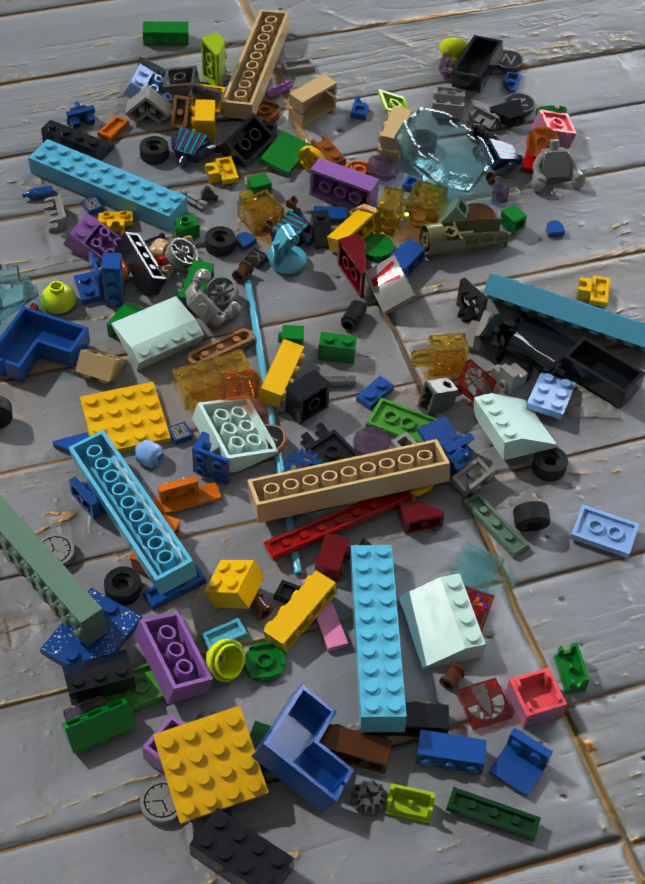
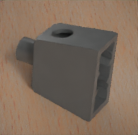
(437, 396)

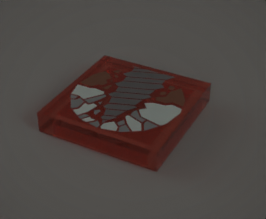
(474, 381)
(484, 703)

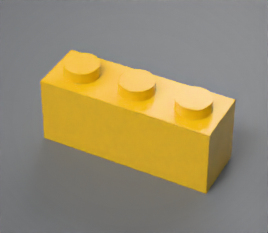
(358, 222)

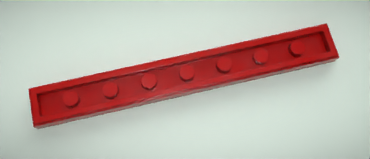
(333, 524)

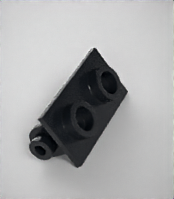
(480, 131)

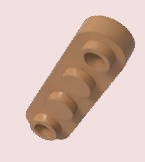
(226, 344)

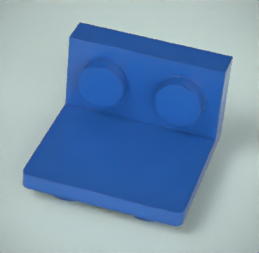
(89, 284)
(445, 434)
(208, 463)
(86, 497)
(521, 762)

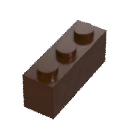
(358, 747)

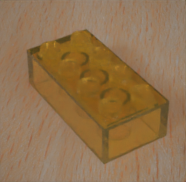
(200, 379)

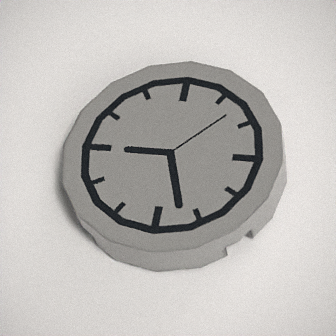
(61, 547)
(157, 803)

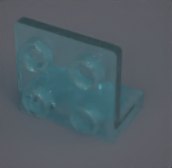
(476, 566)

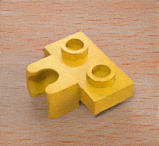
(222, 170)
(116, 220)
(594, 290)

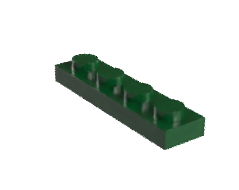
(493, 814)

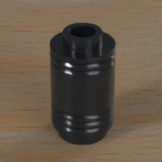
(353, 315)

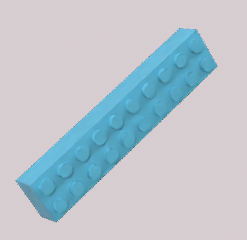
(110, 184)
(565, 310)
(133, 512)
(377, 640)

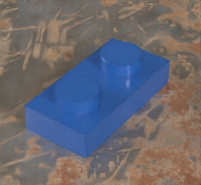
(371, 394)

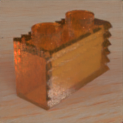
(238, 385)

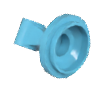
(283, 254)

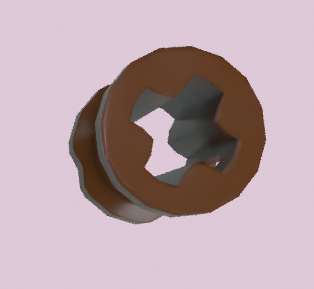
(245, 268)
(261, 608)
(452, 676)

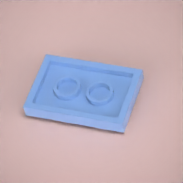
(551, 395)
(604, 531)

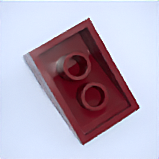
(352, 261)

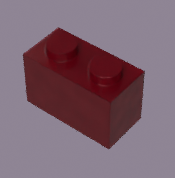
(332, 556)

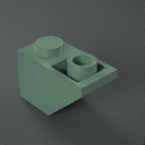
(454, 210)

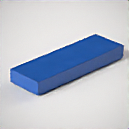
(156, 600)

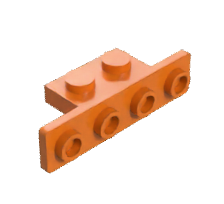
(184, 494)

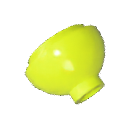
(454, 47)
(58, 298)
(225, 659)

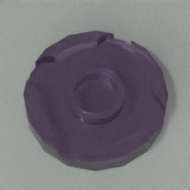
(382, 167)
(371, 440)

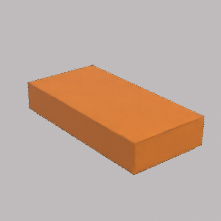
(113, 128)

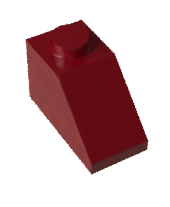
(419, 516)

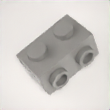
(475, 330)
(472, 477)

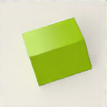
(389, 100)

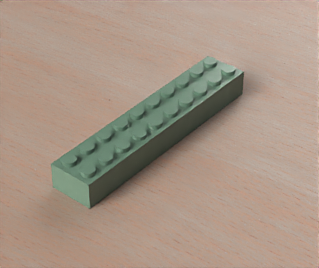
(50, 577)

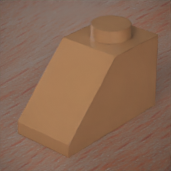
(180, 111)

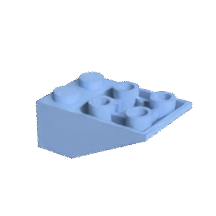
(144, 77)

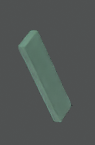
(496, 525)

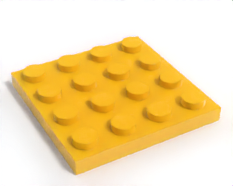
(127, 416)
(210, 764)

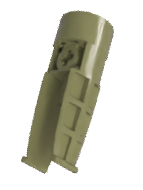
(462, 236)

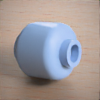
(149, 453)

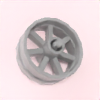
(179, 257)
(221, 291)

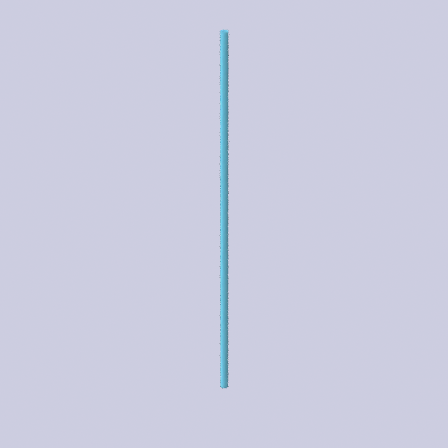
(270, 409)

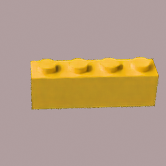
(281, 373)
(300, 611)

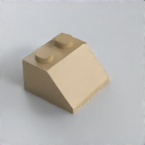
(100, 365)

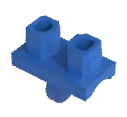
(79, 114)
(459, 458)

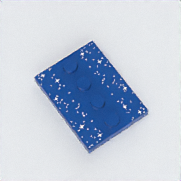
(120, 622)

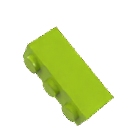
(213, 59)

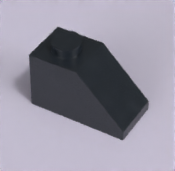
(510, 113)
(320, 228)

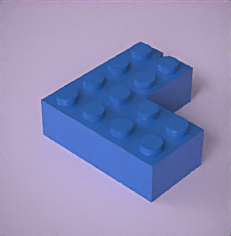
(37, 336)
(296, 755)

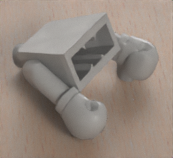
(555, 163)
(204, 306)

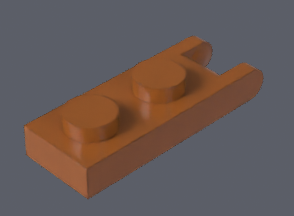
(329, 150)

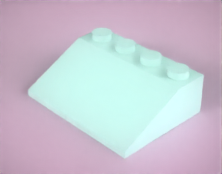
(158, 332)
(511, 426)
(234, 432)
(442, 622)

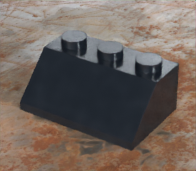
(247, 141)
(99, 676)

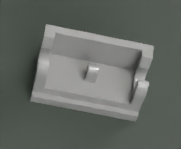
(55, 214)

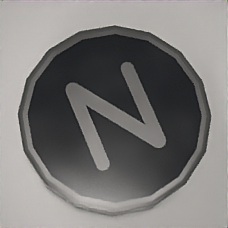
(510, 61)
(527, 101)

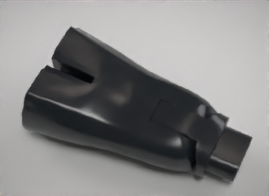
(523, 350)

